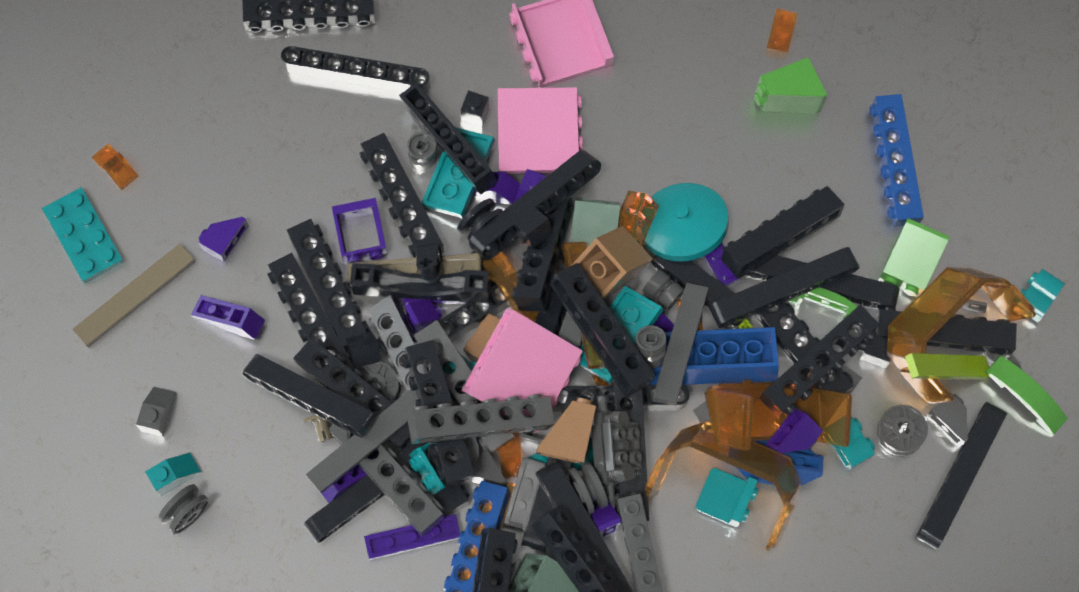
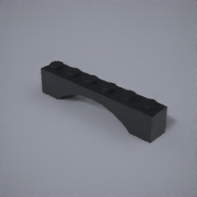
(382, 282)

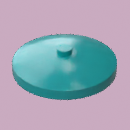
(687, 222)

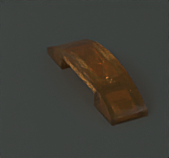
(506, 279)

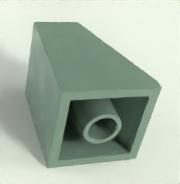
(593, 219)
(541, 574)

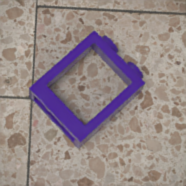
(356, 210)

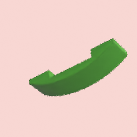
(827, 299)
(1029, 392)

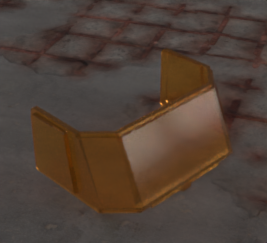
(935, 306)
(742, 417)
(757, 461)

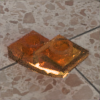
(782, 31)
(510, 458)

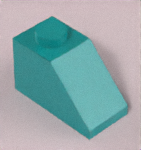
(172, 473)

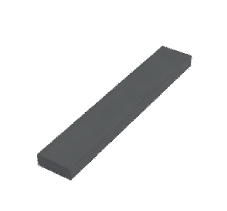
(680, 344)
(358, 448)

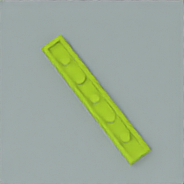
(947, 366)

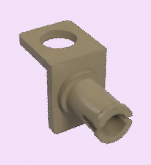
(320, 425)

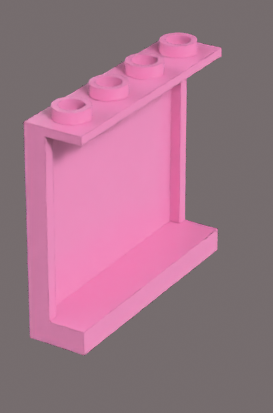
(561, 39)
(537, 128)
(522, 362)

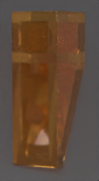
(637, 214)

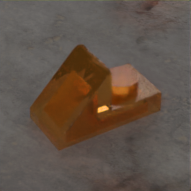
(115, 166)

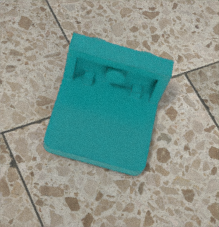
(420, 462)
(726, 497)

